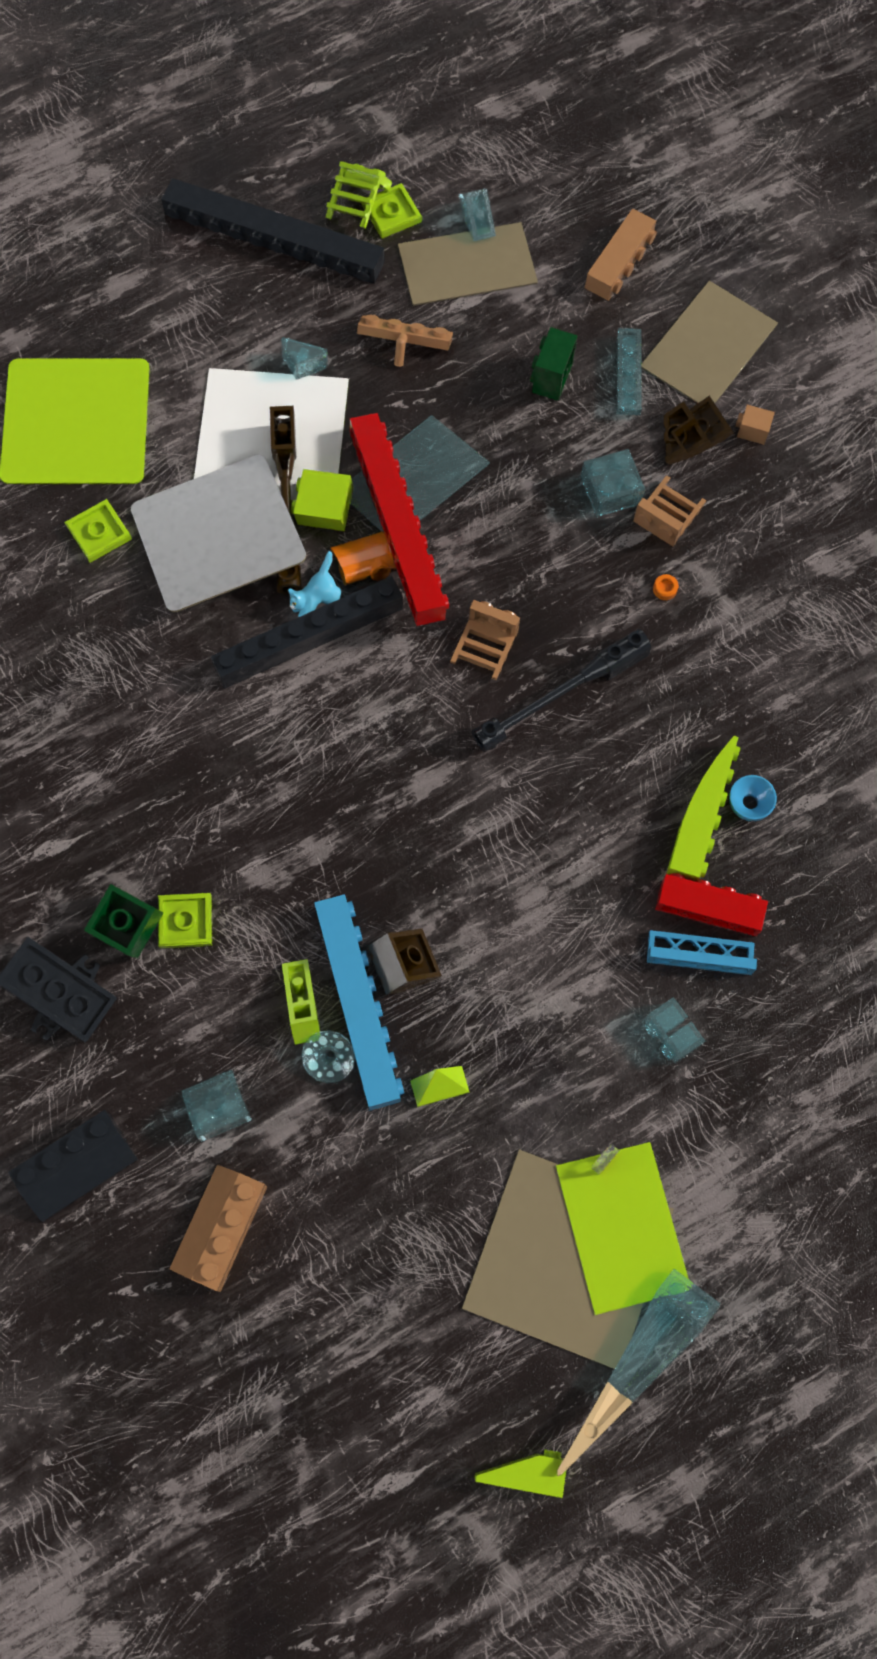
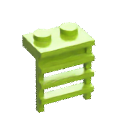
(359, 177)

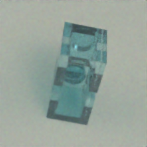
(666, 1019)

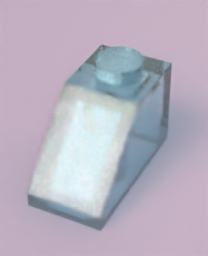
(477, 214)

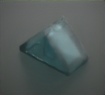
(303, 358)

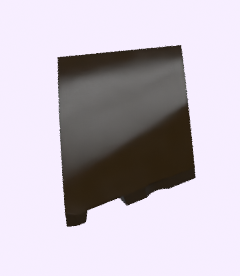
(693, 430)

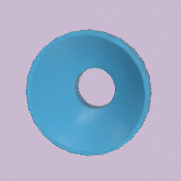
(760, 790)

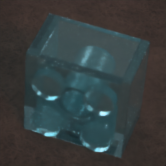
(612, 482)

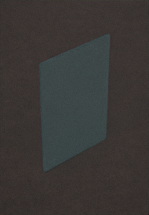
(433, 466)

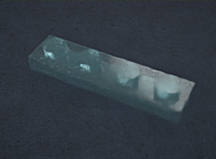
(629, 371)

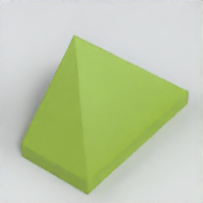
(439, 1085)

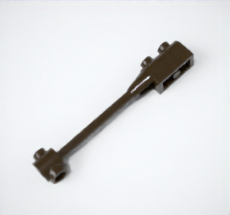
(284, 454)

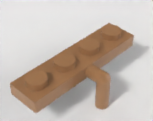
(404, 333)

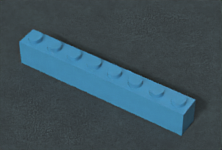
(358, 1003)

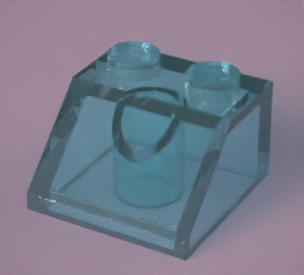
(215, 1106)

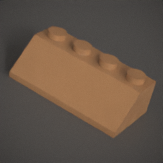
(218, 1228)

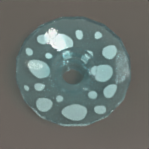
(328, 1068)

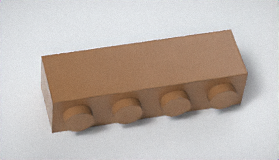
(620, 255)

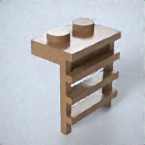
(662, 523)
(492, 625)

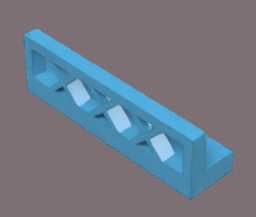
(701, 959)

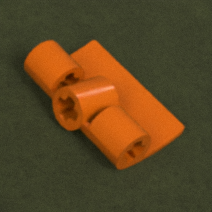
(364, 558)

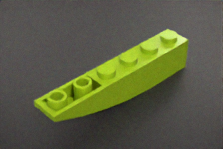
(701, 817)

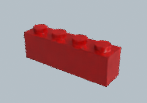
(712, 904)

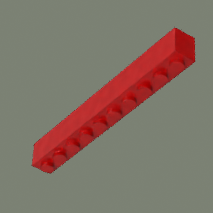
(398, 521)

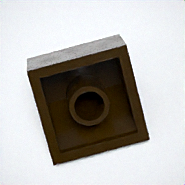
(403, 960)

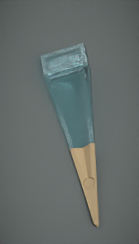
(667, 1328)

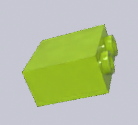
(322, 499)

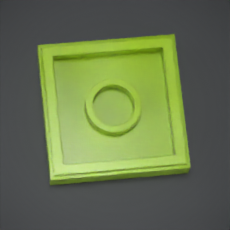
(393, 211)
(98, 530)
(185, 920)

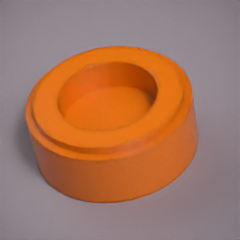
(665, 587)

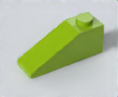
(300, 1000)
(531, 1474)

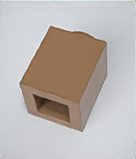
(754, 424)

